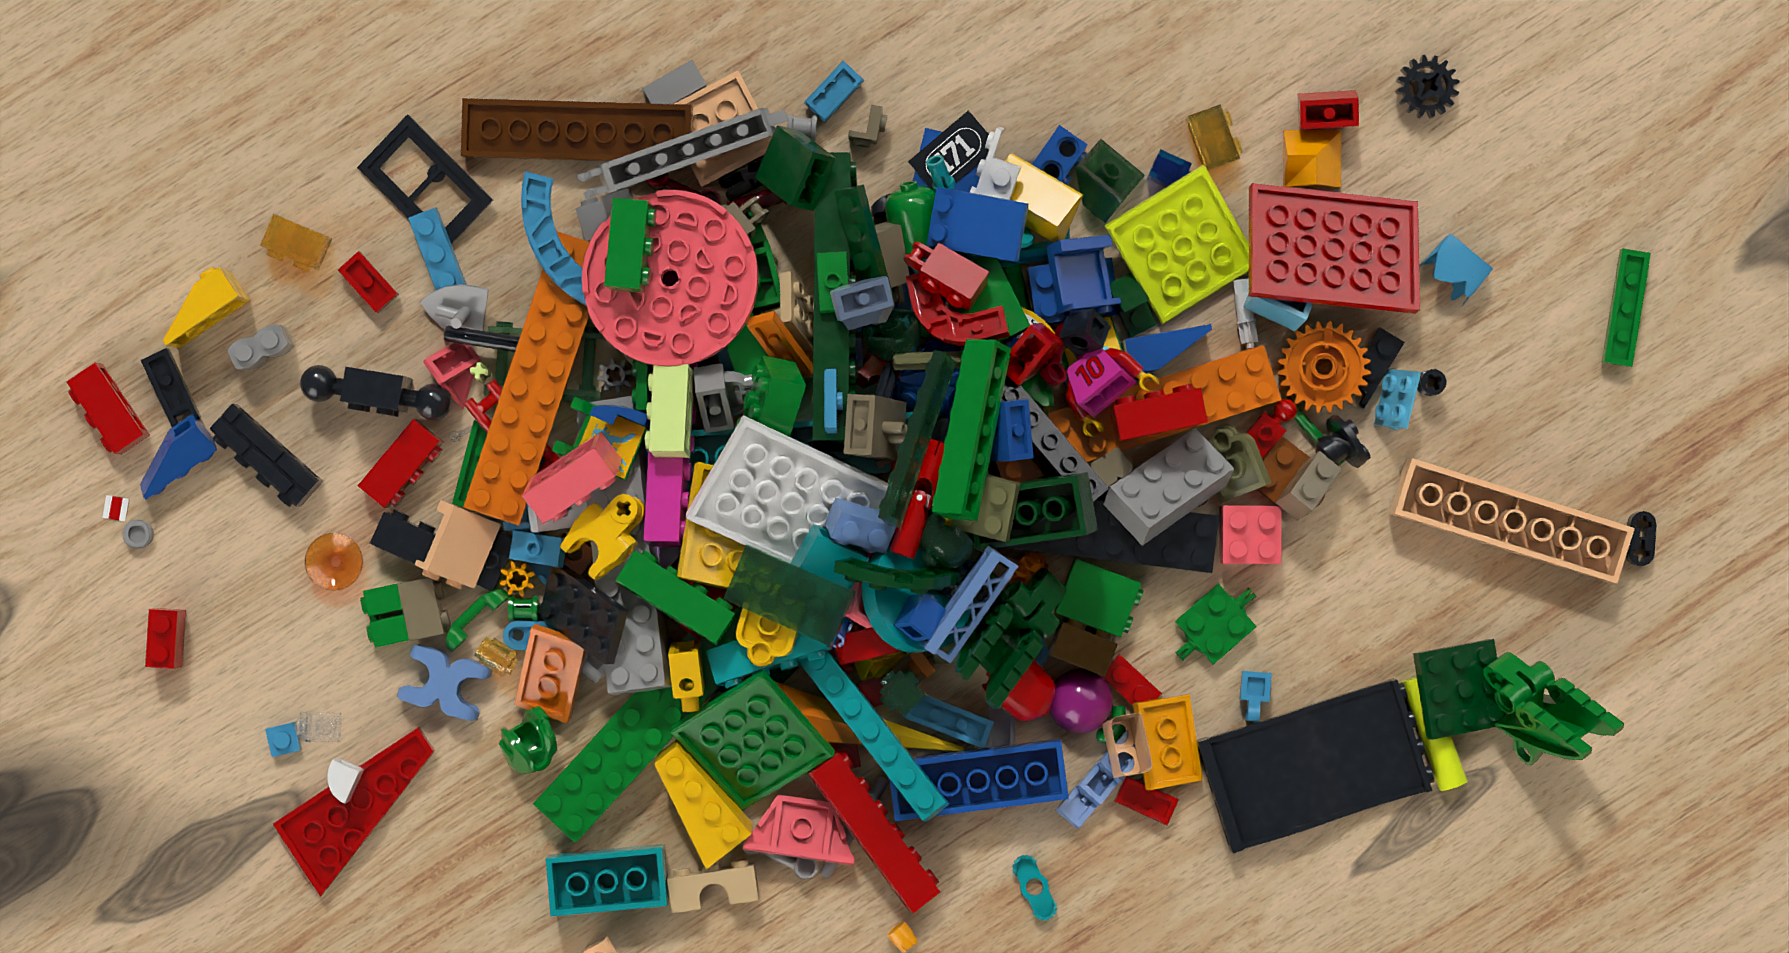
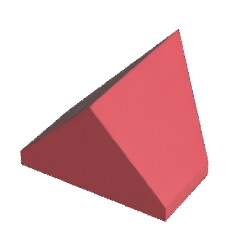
(452, 369)

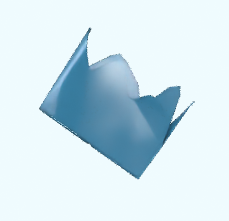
(1458, 265)

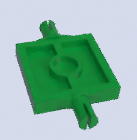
(1215, 624)

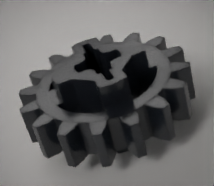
(1418, 79)

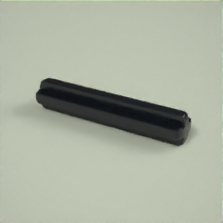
(481, 338)

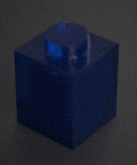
(1168, 169)

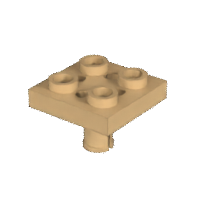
(796, 310)

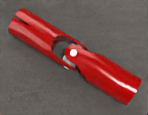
(909, 535)

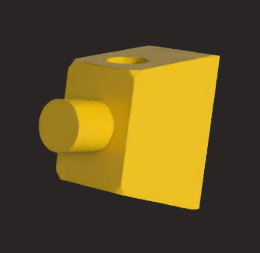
(686, 662)

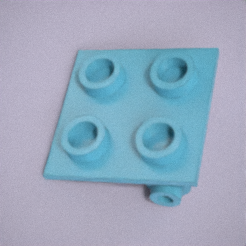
(1397, 398)

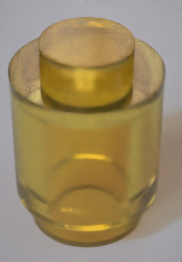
(497, 656)

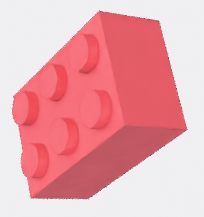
(572, 478)

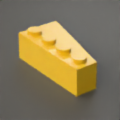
(705, 808)

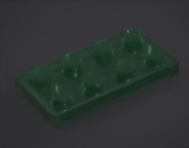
(789, 595)

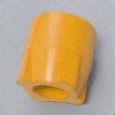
(902, 936)

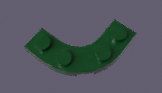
(881, 577)

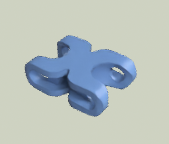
(444, 682)

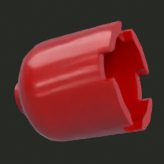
(1031, 695)

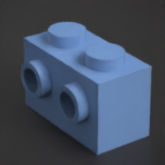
(858, 526)

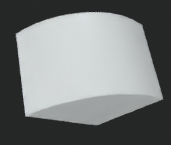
(343, 779)

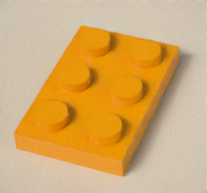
(1170, 741)

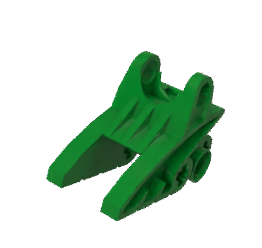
(1544, 721)

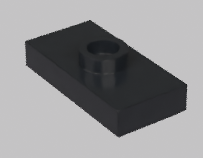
(497, 559)

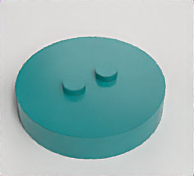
(885, 605)

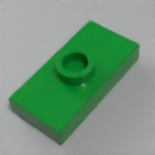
(831, 275)

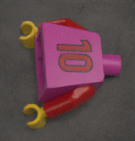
(1099, 380)

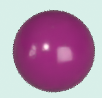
(1081, 701)

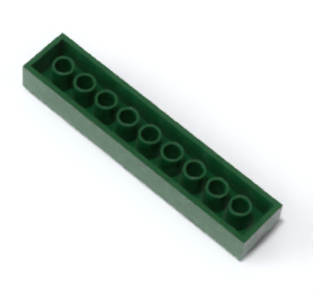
(832, 340)

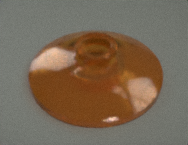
(319, 564)

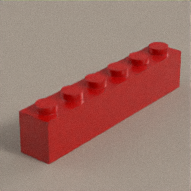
(874, 832)

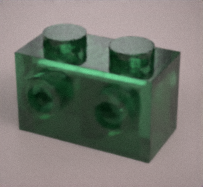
(901, 690)

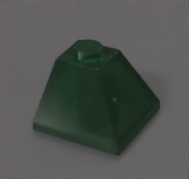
(1105, 180)

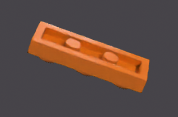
(778, 341)

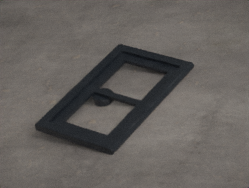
(444, 166)

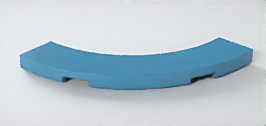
(544, 238)

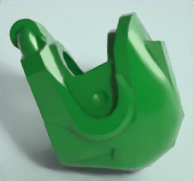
(529, 744)

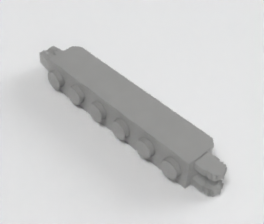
(683, 151)

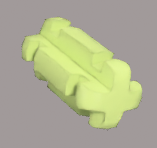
(480, 372)

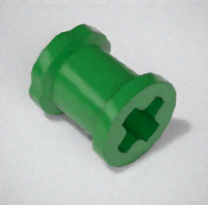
(523, 608)

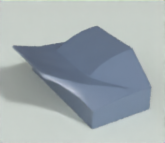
(862, 301)

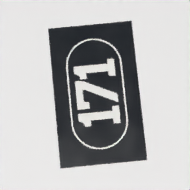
(960, 146)

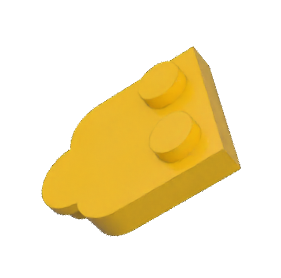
(764, 638)

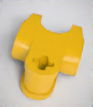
(609, 530)

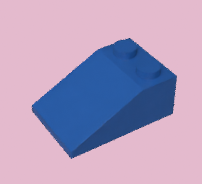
(977, 224)
(1043, 295)
(1160, 348)

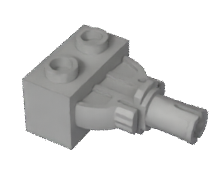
(720, 395)

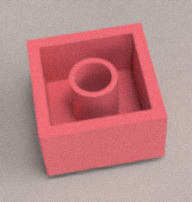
(1250, 534)

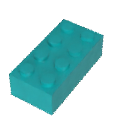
(607, 880)

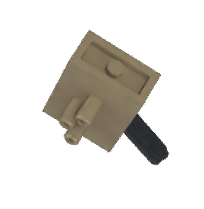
(876, 421)

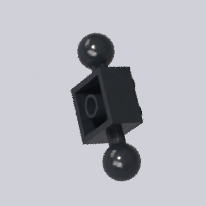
(375, 389)

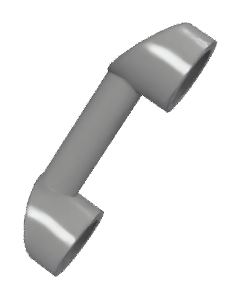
(802, 867)

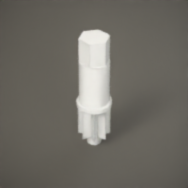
(1245, 317)

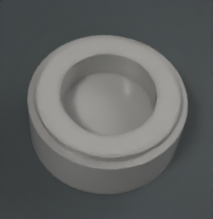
(138, 534)

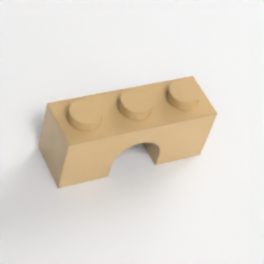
(738, 880)

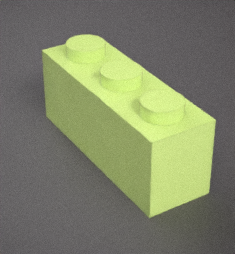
(670, 411)

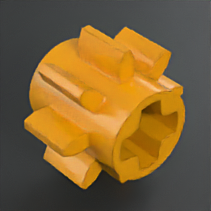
(512, 585)

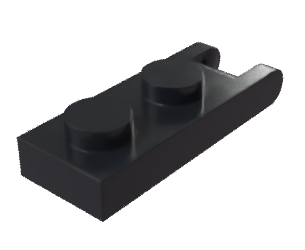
(1382, 352)
(169, 385)

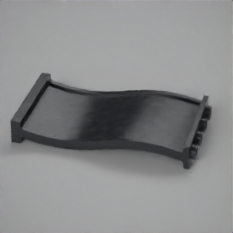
(1314, 764)

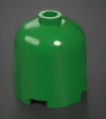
(912, 209)

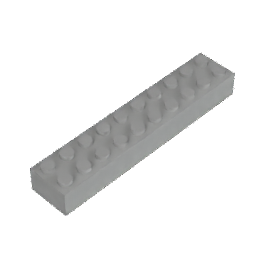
(643, 647)

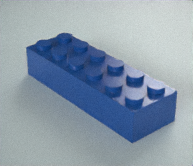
(992, 778)

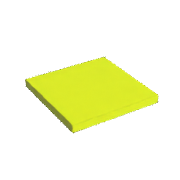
(1181, 244)

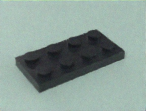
(583, 613)

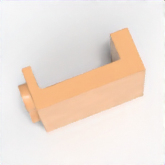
(459, 546)

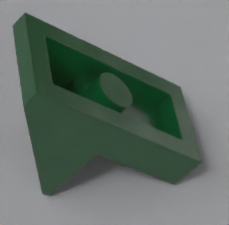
(1133, 308)

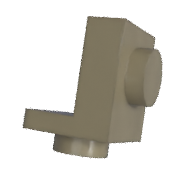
(876, 124)

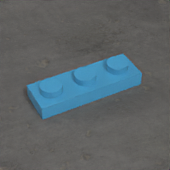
(436, 249)
(951, 720)

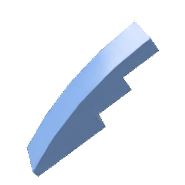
(1094, 787)

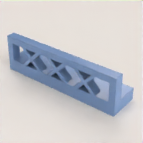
(963, 600)

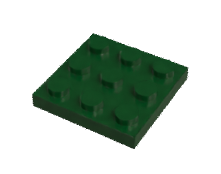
(1455, 690)

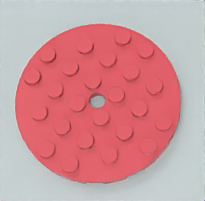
(704, 306)

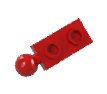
(1267, 429)

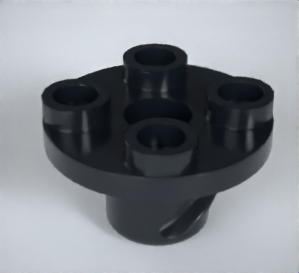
(1342, 443)

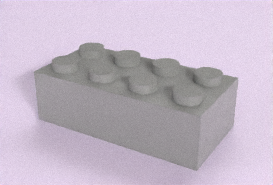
(1168, 486)

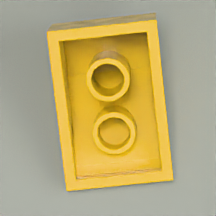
(206, 305)

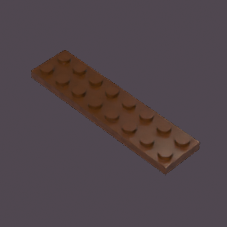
(567, 128)

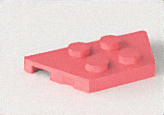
(801, 830)

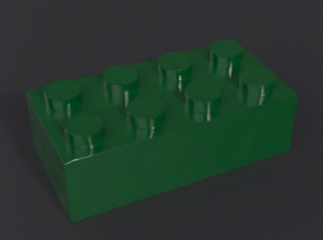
(1049, 511)

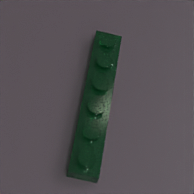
(917, 438)

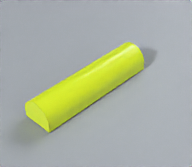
(1439, 752)

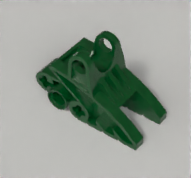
(1004, 638)

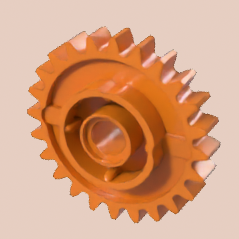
(1321, 345)

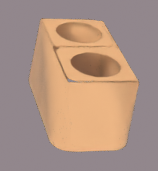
(1136, 736)

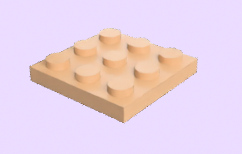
(717, 104)

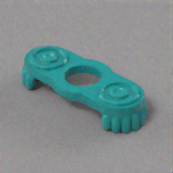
(1042, 903)

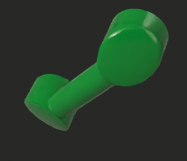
(456, 635)

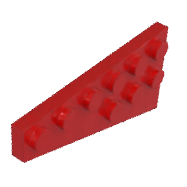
(328, 833)

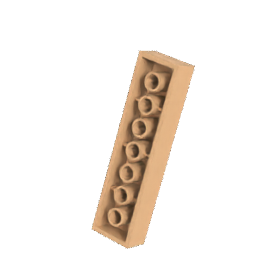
(1511, 520)

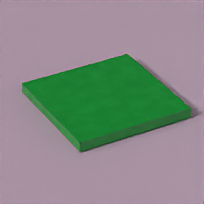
(752, 740)

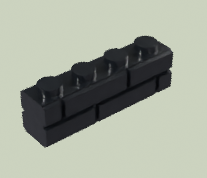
(266, 455)

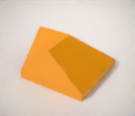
(1312, 158)

